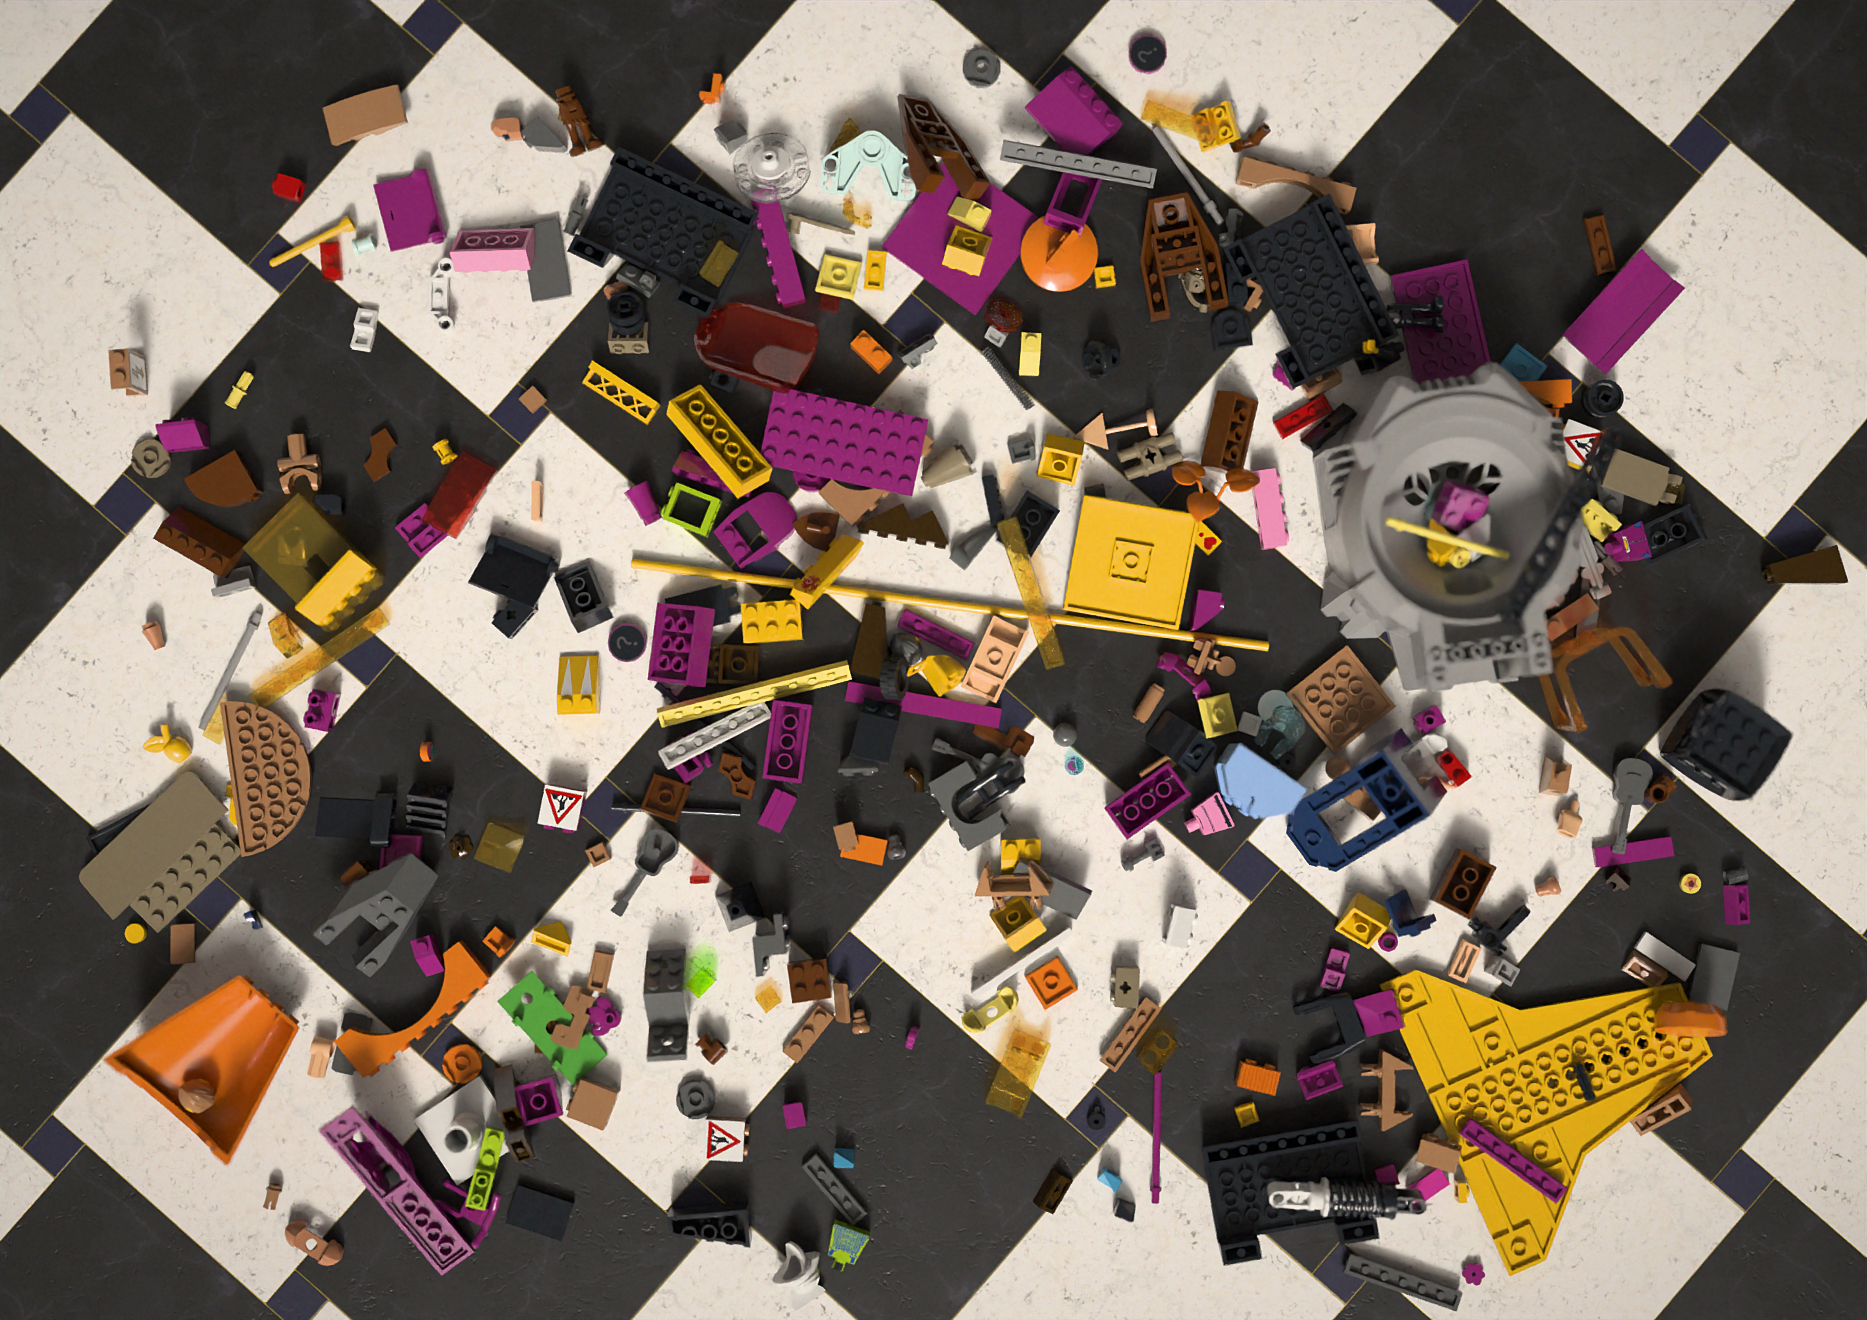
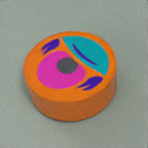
(427, 751)

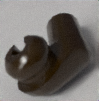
(916, 776)

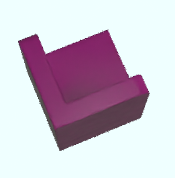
(794, 1115)

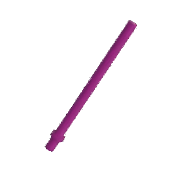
(1155, 1188)

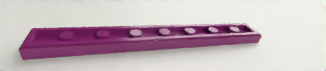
(929, 705)

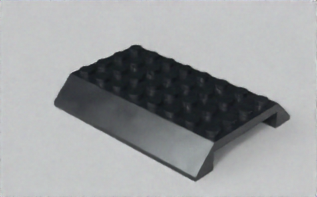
(664, 228)
(1314, 289)
(1243, 1169)

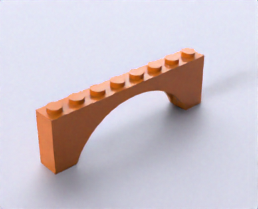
(370, 1050)

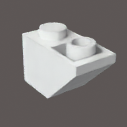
(1477, 533)

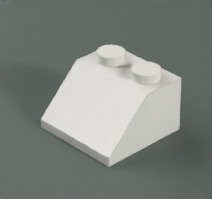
(1179, 926)

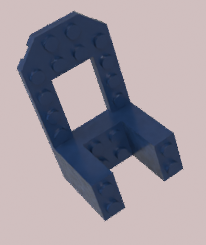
(1390, 787)

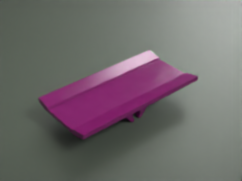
(1623, 312)

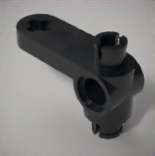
(1480, 930)

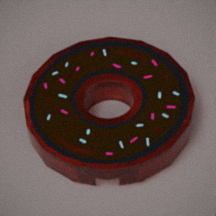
(1006, 308)

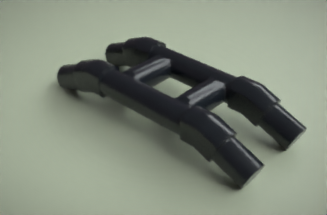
(989, 800)

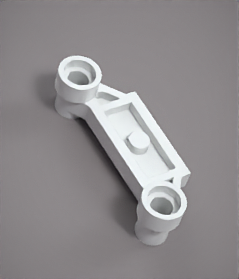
(439, 295)

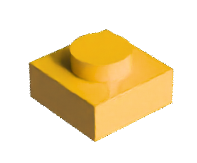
(1461, 1191)

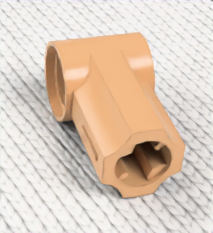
(321, 1051)

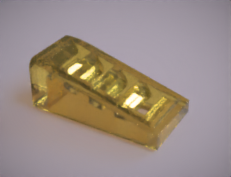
(848, 132)

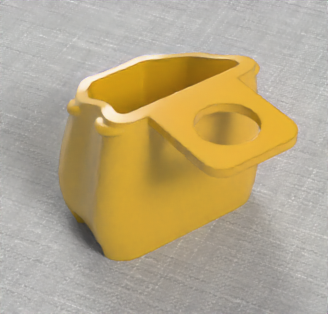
(941, 672)

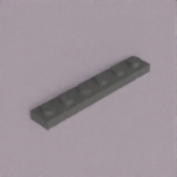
(1402, 1282)

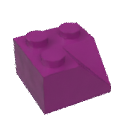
(1459, 506)
(539, 1099)

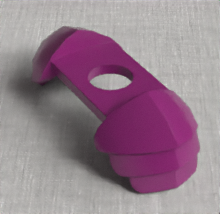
(1172, 661)

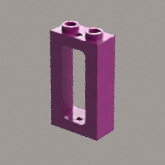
(1066, 221)

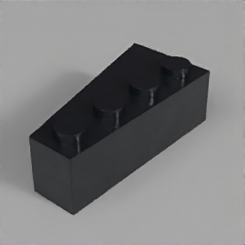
(712, 1223)

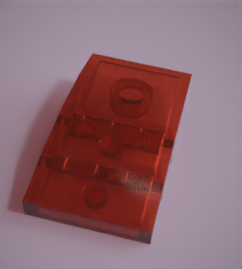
(459, 495)

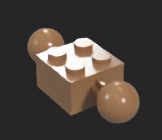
(1358, 799)

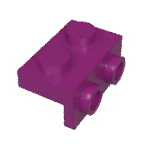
(1319, 1079)

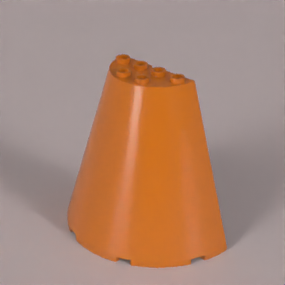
(224, 1038)

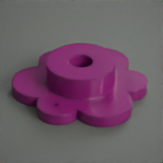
(1478, 1274)

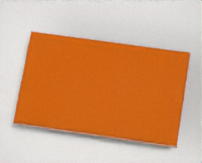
(868, 850)

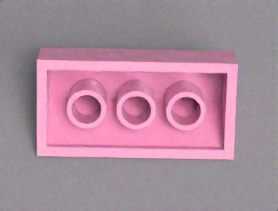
(493, 250)

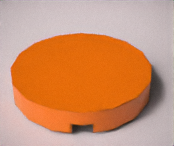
(462, 1063)

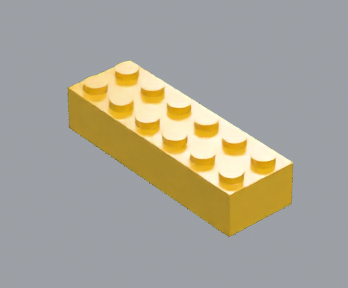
(719, 441)

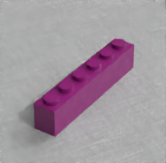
(780, 253)

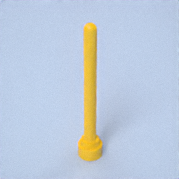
(345, 225)

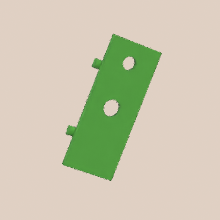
(533, 1021)

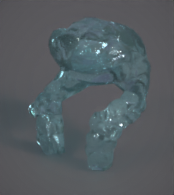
(1286, 720)

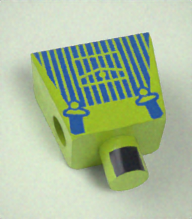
(846, 1244)

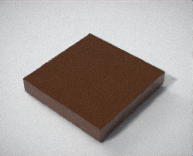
(665, 798)

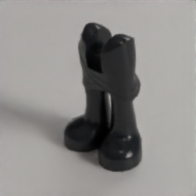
(1435, 307)

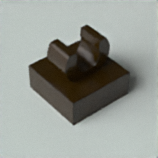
(1619, 877)

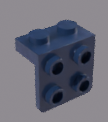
(1404, 915)

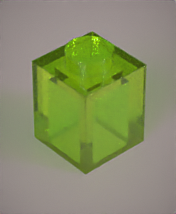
(701, 981)

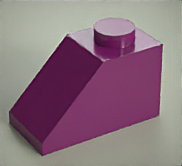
(428, 954)

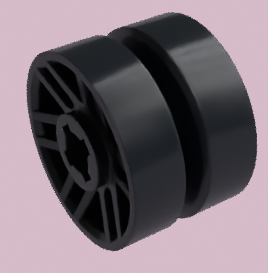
(626, 313)
(1606, 390)

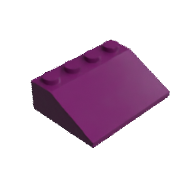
(1073, 114)
(681, 644)

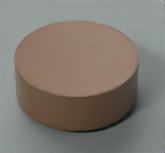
(1227, 666)

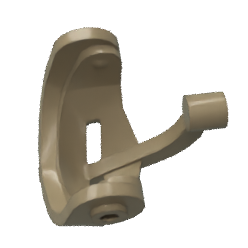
(1192, 283)

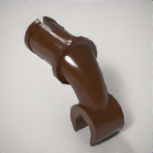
(1253, 139)

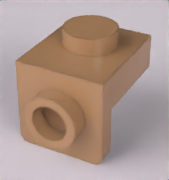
(1255, 298)

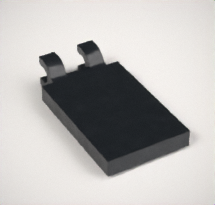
(712, 598)

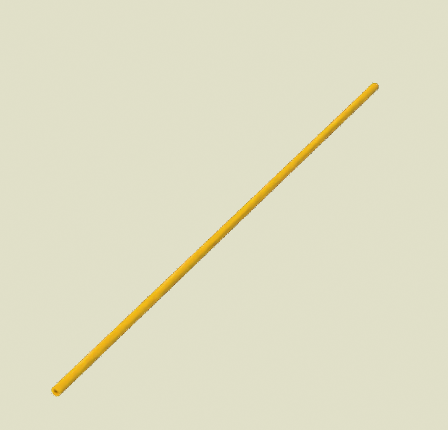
(950, 604)

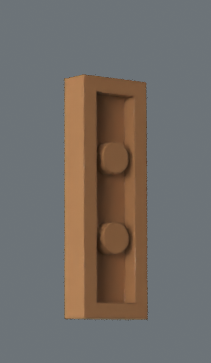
(808, 1034)

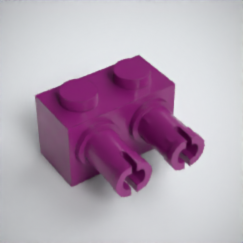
(321, 710)

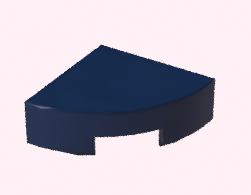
(254, 918)

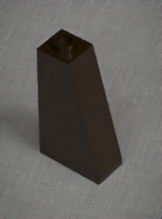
(1811, 568)
(871, 641)

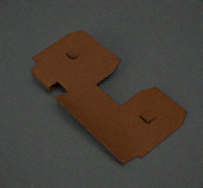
(1016, 739)

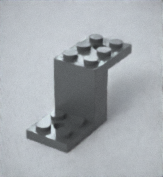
(666, 1005)

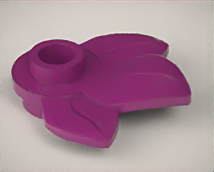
(600, 1016)

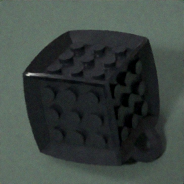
(1726, 744)

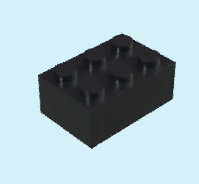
(1034, 518)

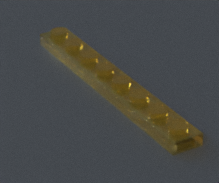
(1031, 593)
(319, 659)

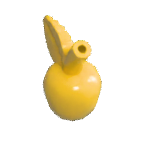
(175, 748)

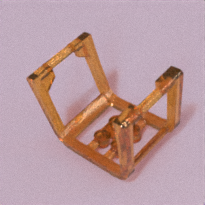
(1583, 643)

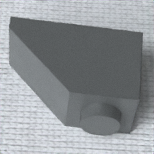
(731, 135)
(542, 138)

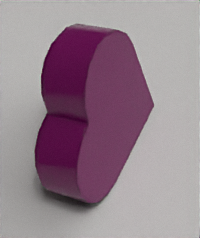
(912, 1037)

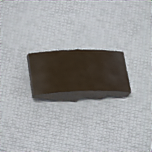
(733, 664)

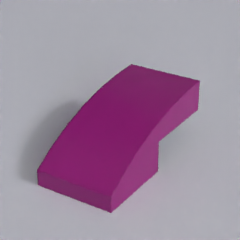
(1334, 969)

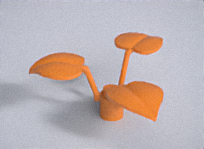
(1206, 504)

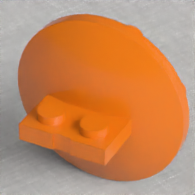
(1057, 258)

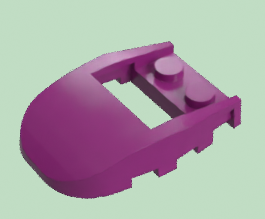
(772, 515)

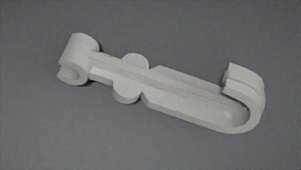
(1592, 569)

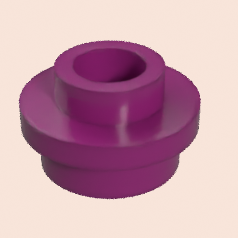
(1392, 946)

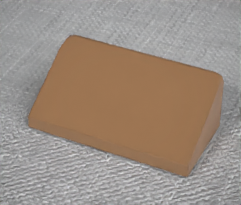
(1321, 384)
(1155, 766)
(182, 943)
(1644, 969)
(842, 1002)

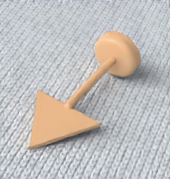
(1096, 433)

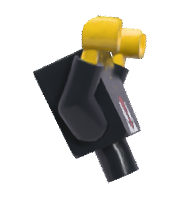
(1378, 358)

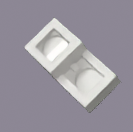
(365, 329)

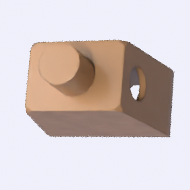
(1555, 776)

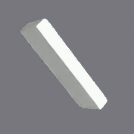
(1664, 956)

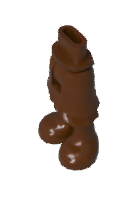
(572, 115)

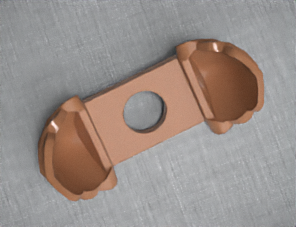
(325, 1252)

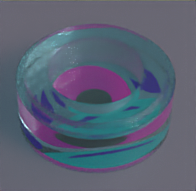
(1074, 765)

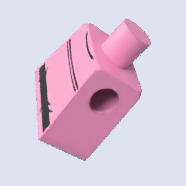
(1210, 816)

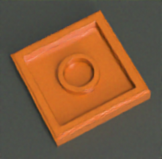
(1051, 982)

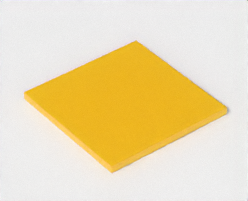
(1131, 562)

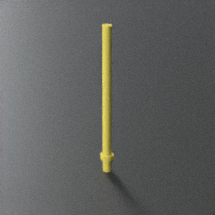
(1401, 524)

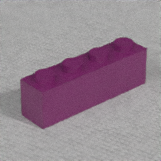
(696, 468)

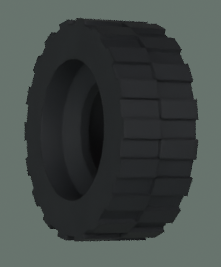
(893, 677)

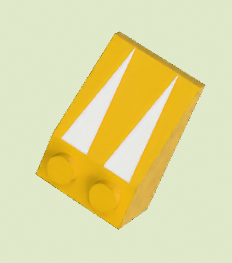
(578, 685)

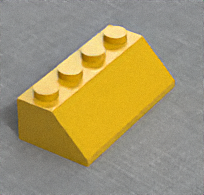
(336, 588)

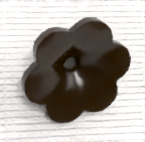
(465, 847)

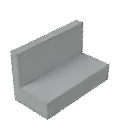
(238, 581)

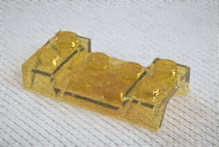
(1018, 1072)

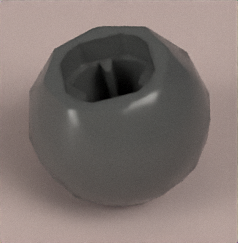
(1065, 734)

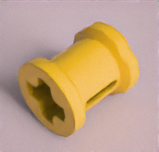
(444, 451)

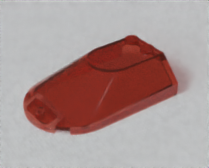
(757, 345)

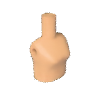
(1569, 821)

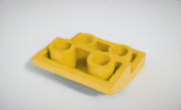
(1224, 117)

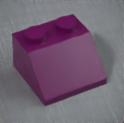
(1204, 607)

